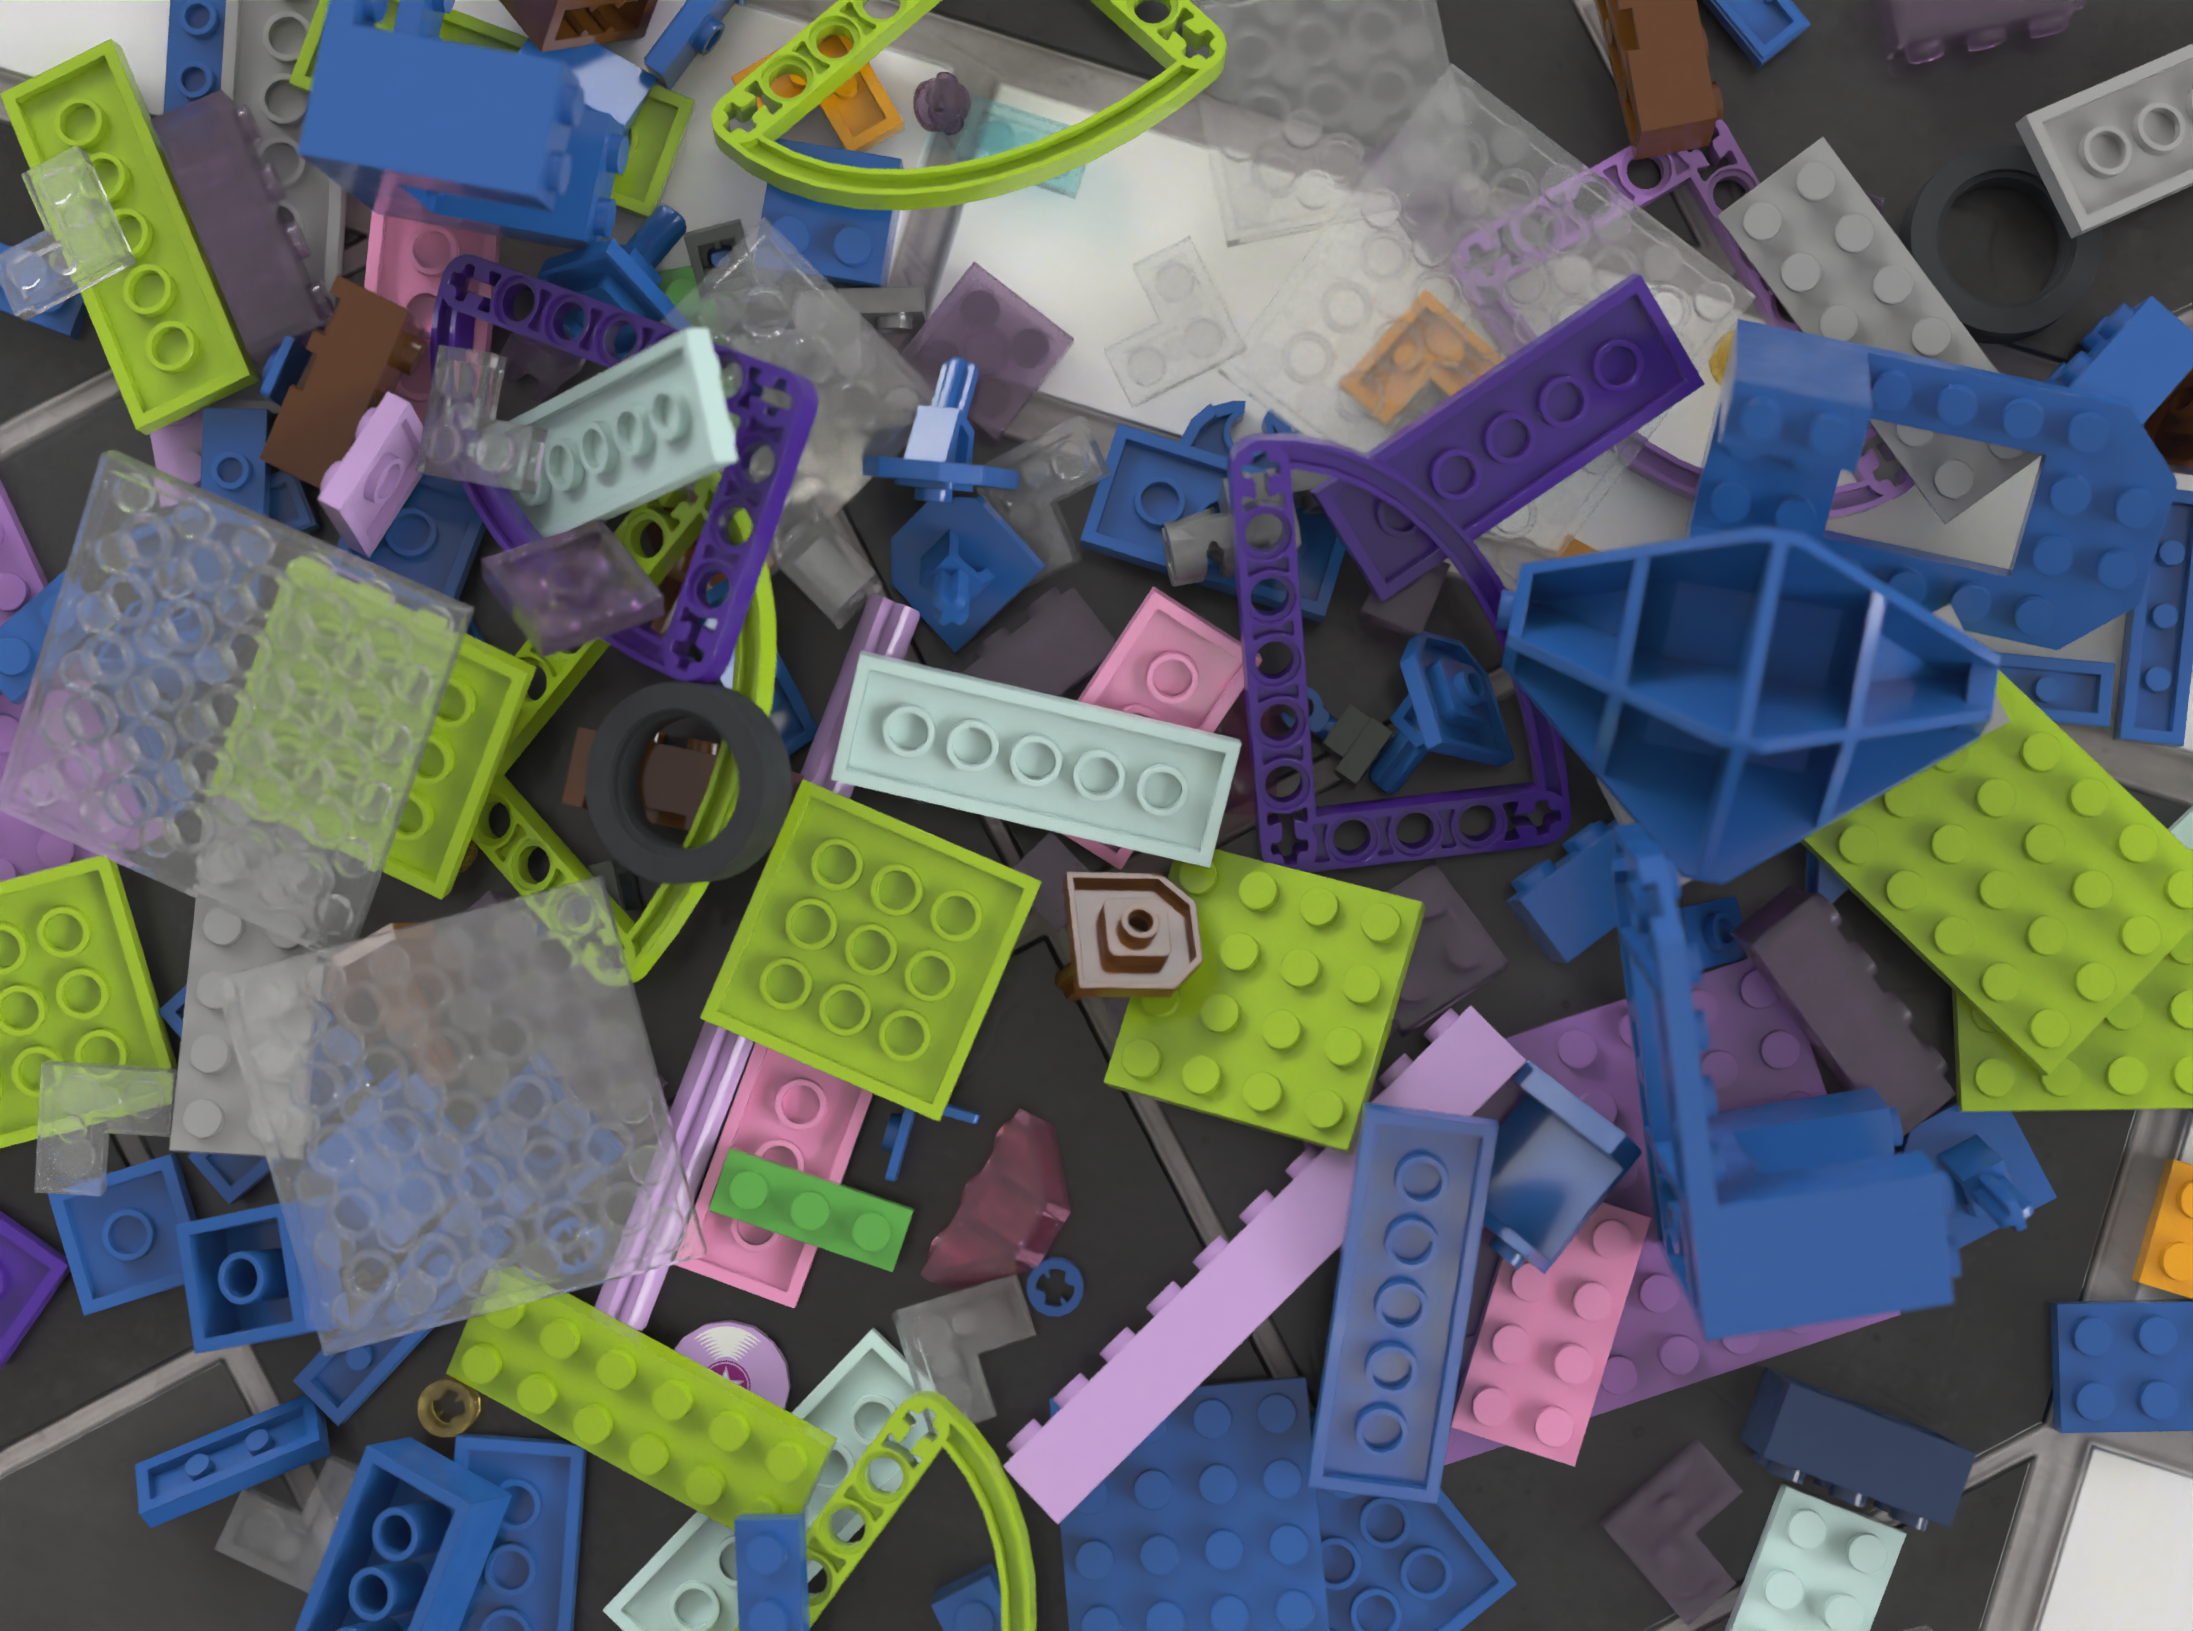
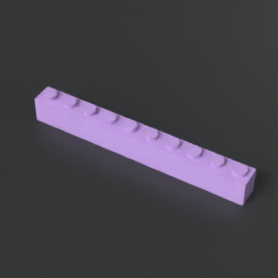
(1238, 1282)

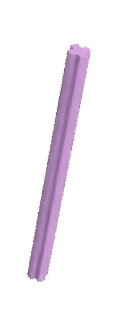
(719, 1053)

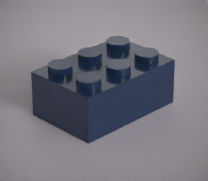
(1856, 1451)

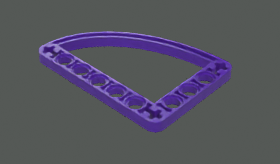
(760, 426)
(1289, 687)

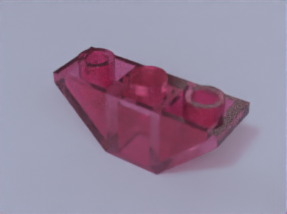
(1006, 1210)

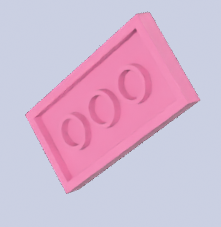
(407, 268)
(1167, 670)
(793, 1119)
(1550, 1340)

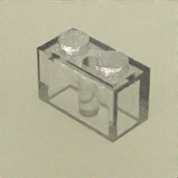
(827, 570)

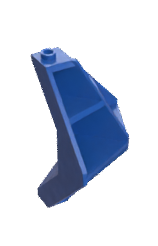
(1741, 686)

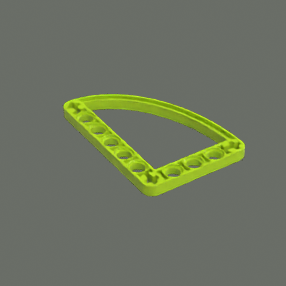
(964, 180)
(751, 677)
(877, 1506)

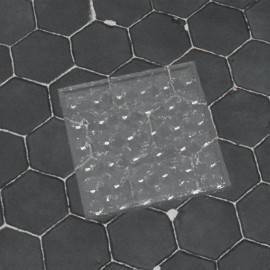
(1445, 267)
(230, 704)
(462, 1115)

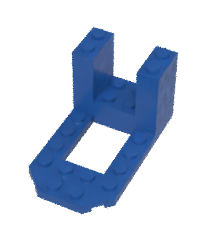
(458, 130)
(1800, 412)
(1771, 1205)

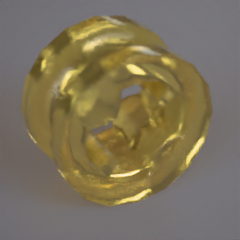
(461, 1421)

